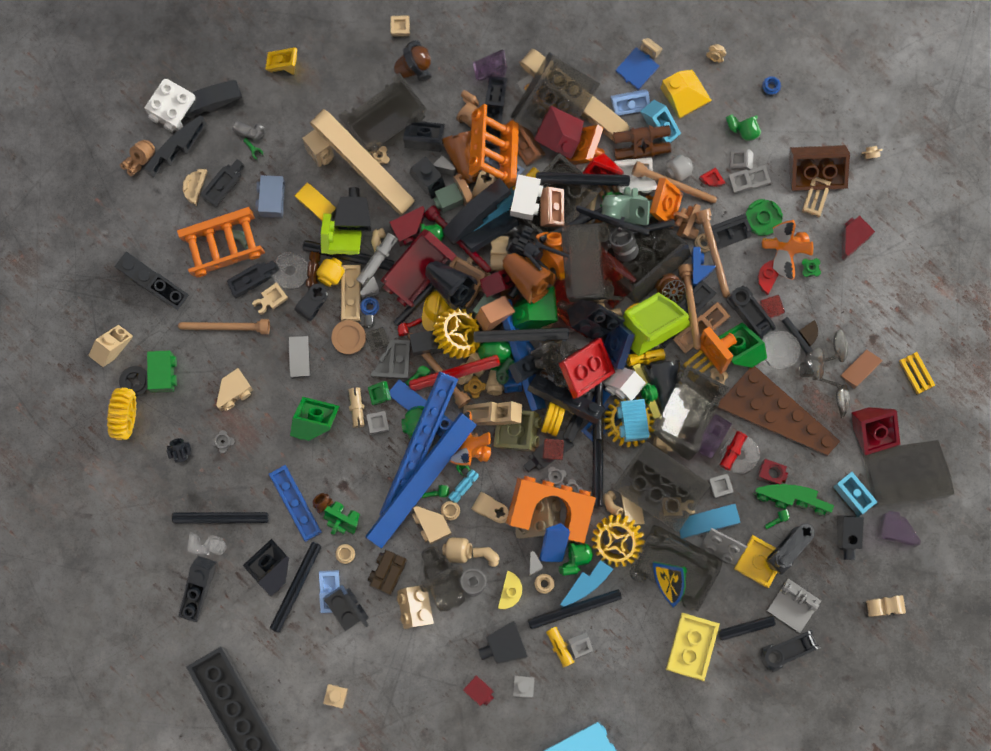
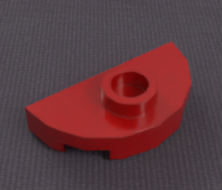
(767, 277)

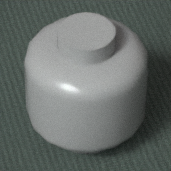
(679, 168)

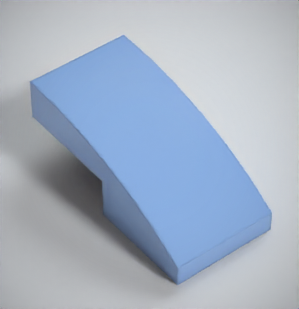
(328, 582)

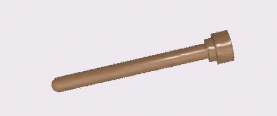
(640, 170)
(704, 217)
(686, 274)
(261, 326)
(461, 398)

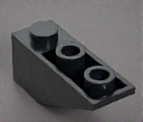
(196, 588)

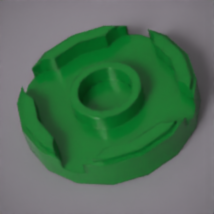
(763, 216)

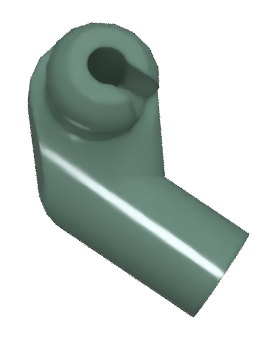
(239, 235)

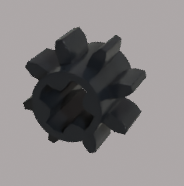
(178, 450)

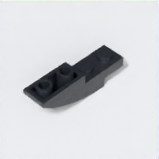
(151, 281)

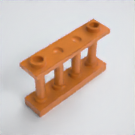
(508, 147)
(209, 228)

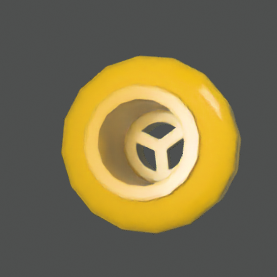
(330, 272)

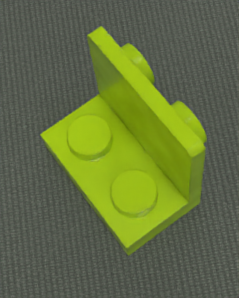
(339, 241)

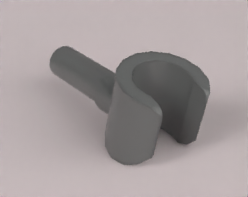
(369, 321)

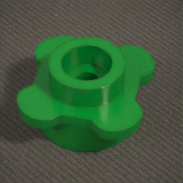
(806, 267)
(649, 393)

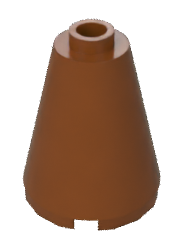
(459, 153)
(527, 277)

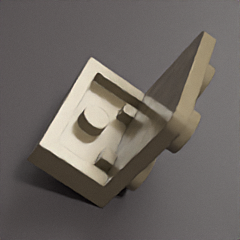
(545, 515)

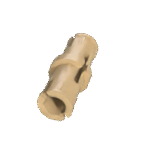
(356, 407)

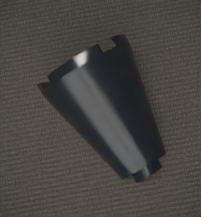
(451, 284)
(663, 377)

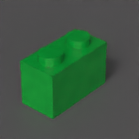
(161, 371)

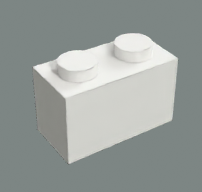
(525, 197)
(624, 383)

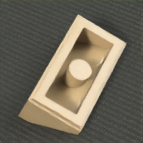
(632, 511)

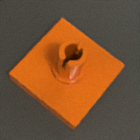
(587, 146)
(665, 201)
(716, 349)

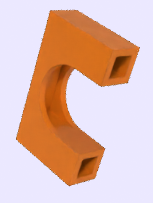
(529, 493)

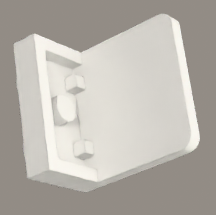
(169, 105)
(644, 183)

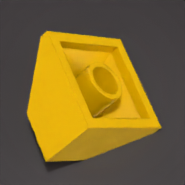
(684, 92)

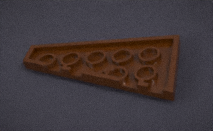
(770, 408)

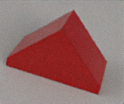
(603, 165)

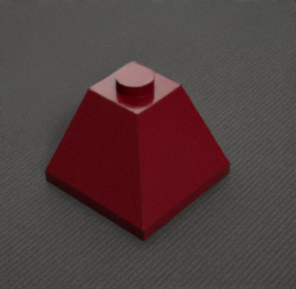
(560, 132)
(876, 429)

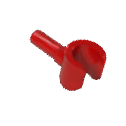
(403, 328)

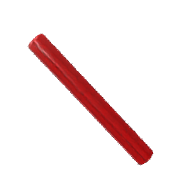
(459, 371)

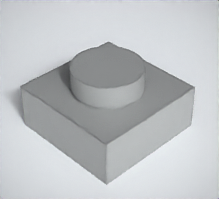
(377, 422)
(720, 486)
(580, 645)
(523, 686)

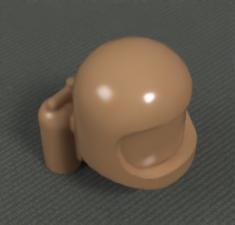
(465, 113)
(139, 155)

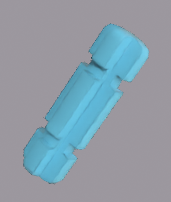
(463, 486)

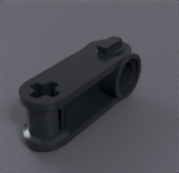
(751, 312)
(790, 548)
(789, 650)

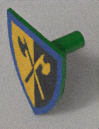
(670, 581)

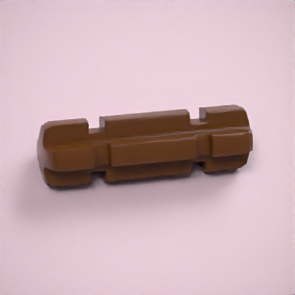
(313, 266)

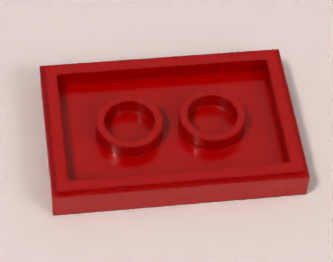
(587, 368)

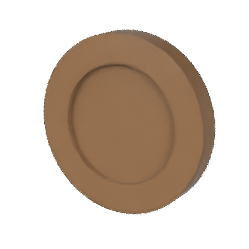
(348, 337)

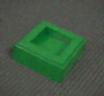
(379, 393)

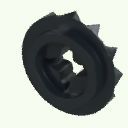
(131, 373)

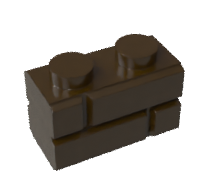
(388, 572)

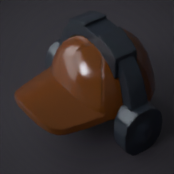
(414, 62)

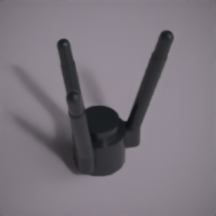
(534, 254)

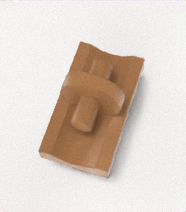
(685, 222)

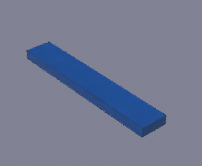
(520, 350)

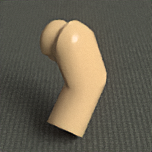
(376, 236)

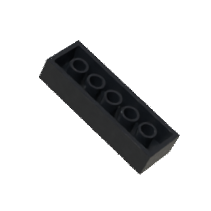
(231, 703)

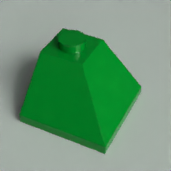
(536, 314)
(749, 347)
(312, 418)

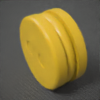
(552, 419)

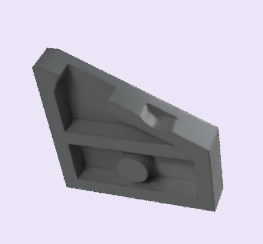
(394, 361)

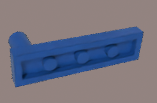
(409, 398)

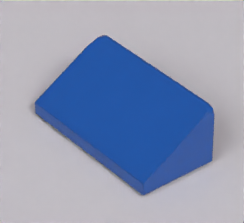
(554, 543)

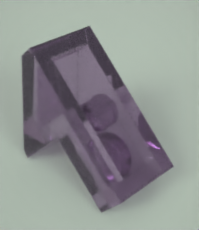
(491, 65)

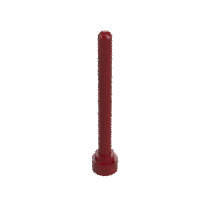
(433, 214)

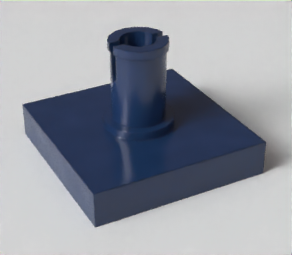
(618, 345)

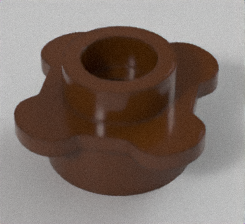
(321, 502)

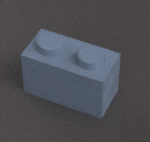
(271, 196)

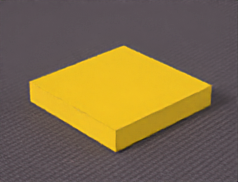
(754, 564)

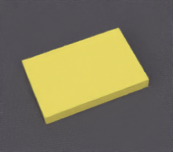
(692, 646)

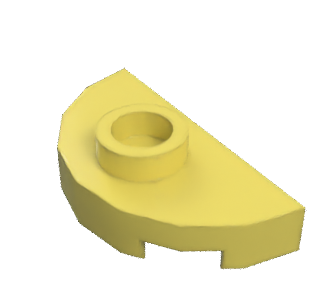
(511, 591)

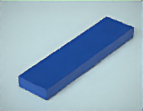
(295, 503)

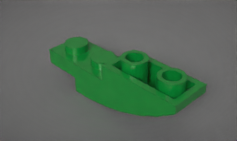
(784, 495)

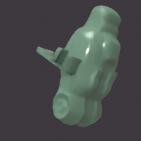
(631, 206)

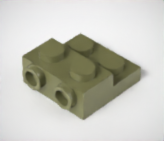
(519, 436)

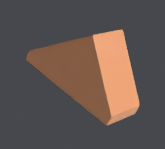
(494, 313)

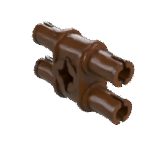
(648, 148)

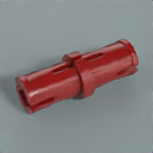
(733, 450)

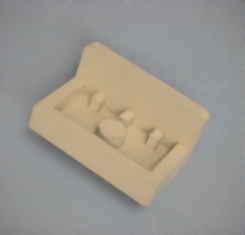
(414, 607)

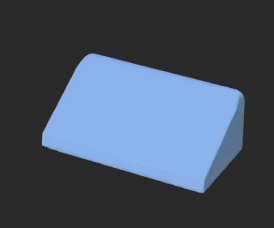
(630, 102)

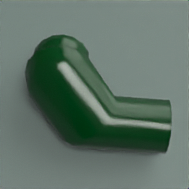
(502, 371)

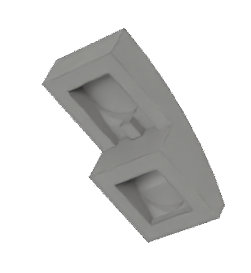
(750, 179)
(299, 356)

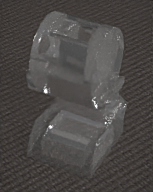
(213, 544)

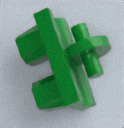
(339, 521)

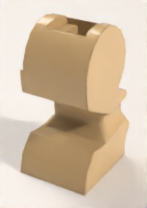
(498, 252)
(886, 606)

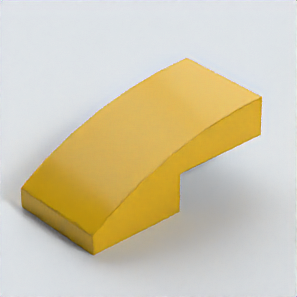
(314, 201)

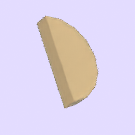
(193, 185)

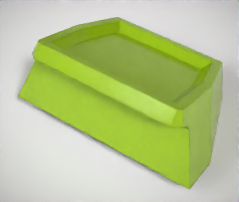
(654, 322)

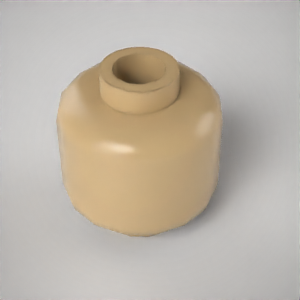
(457, 550)

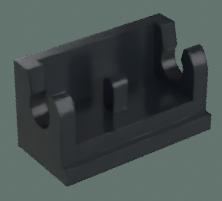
(731, 231)

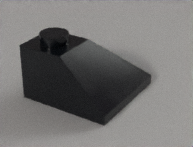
(269, 567)

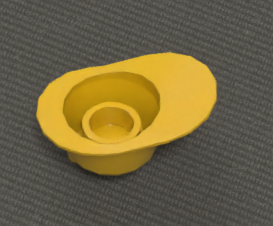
(433, 307)

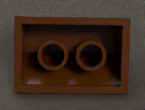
(822, 162)

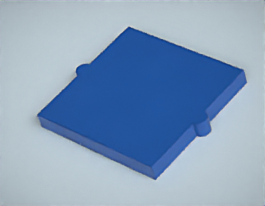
(637, 68)

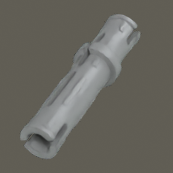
(373, 264)

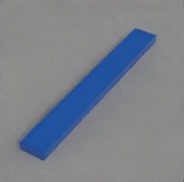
(423, 433)
(421, 480)

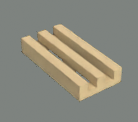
(811, 211)

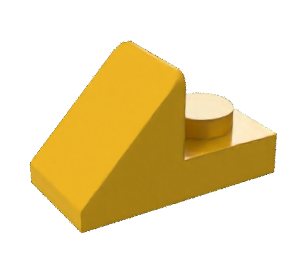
(282, 60)

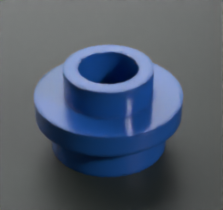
(774, 81)
(369, 300)

